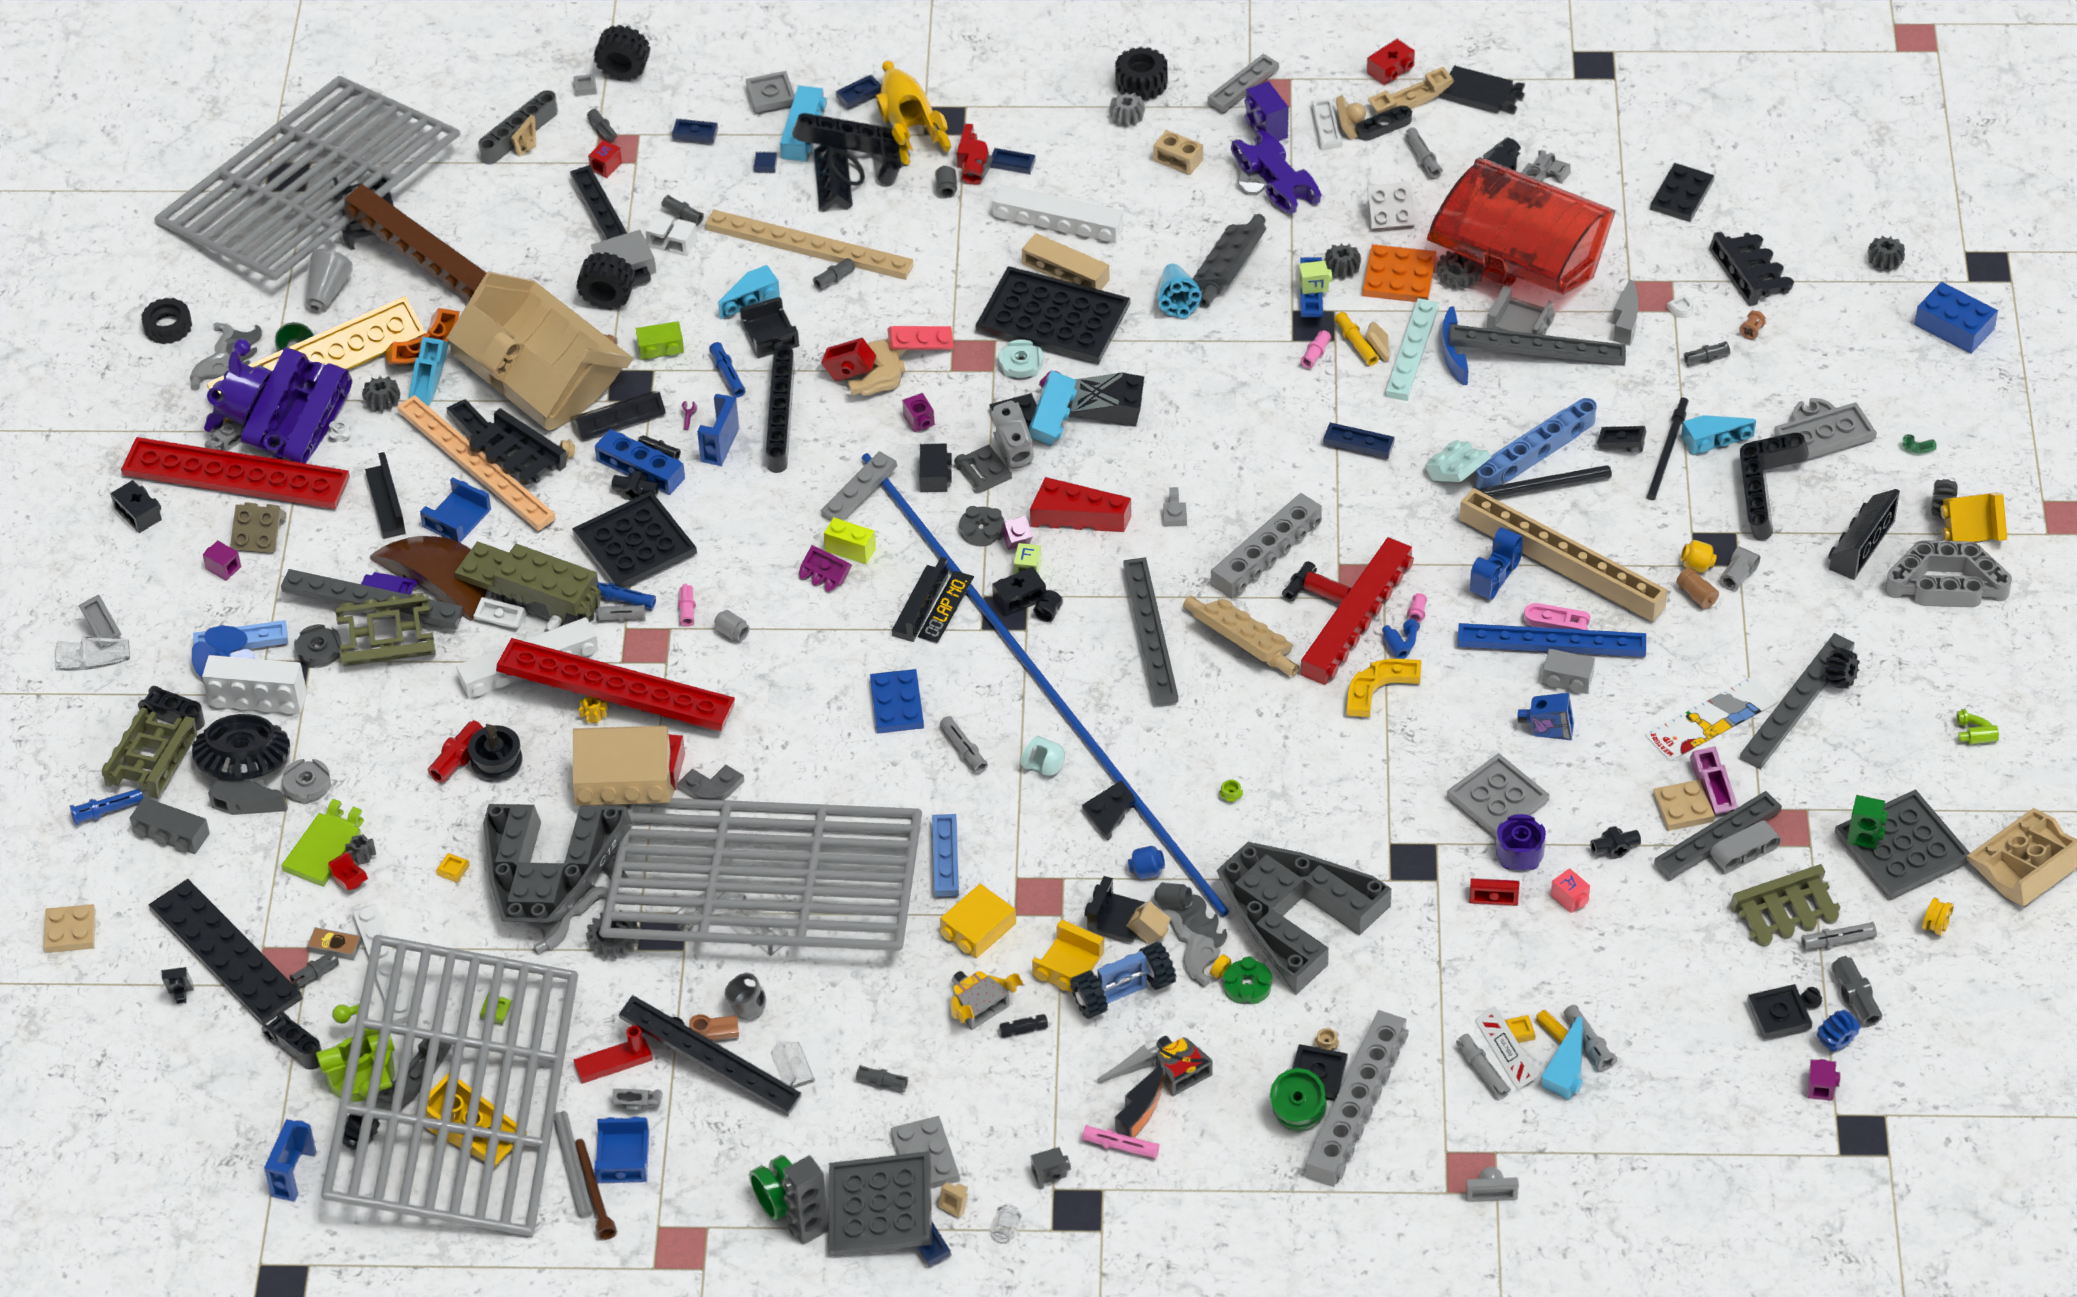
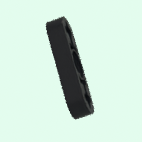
(1397, 117)

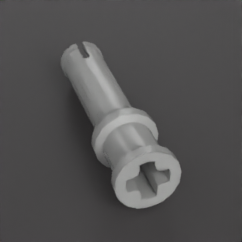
(1595, 1045)

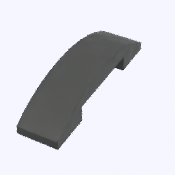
(415, 1073)

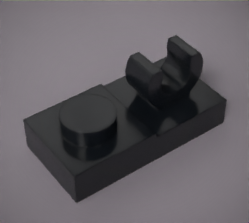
(1622, 437)
(177, 982)

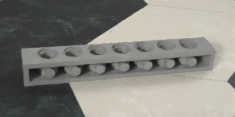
(1362, 1082)

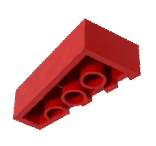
(1079, 506)

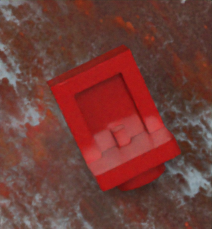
(346, 872)

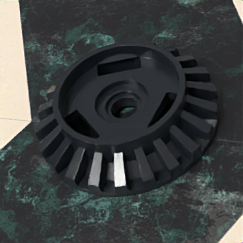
(219, 750)

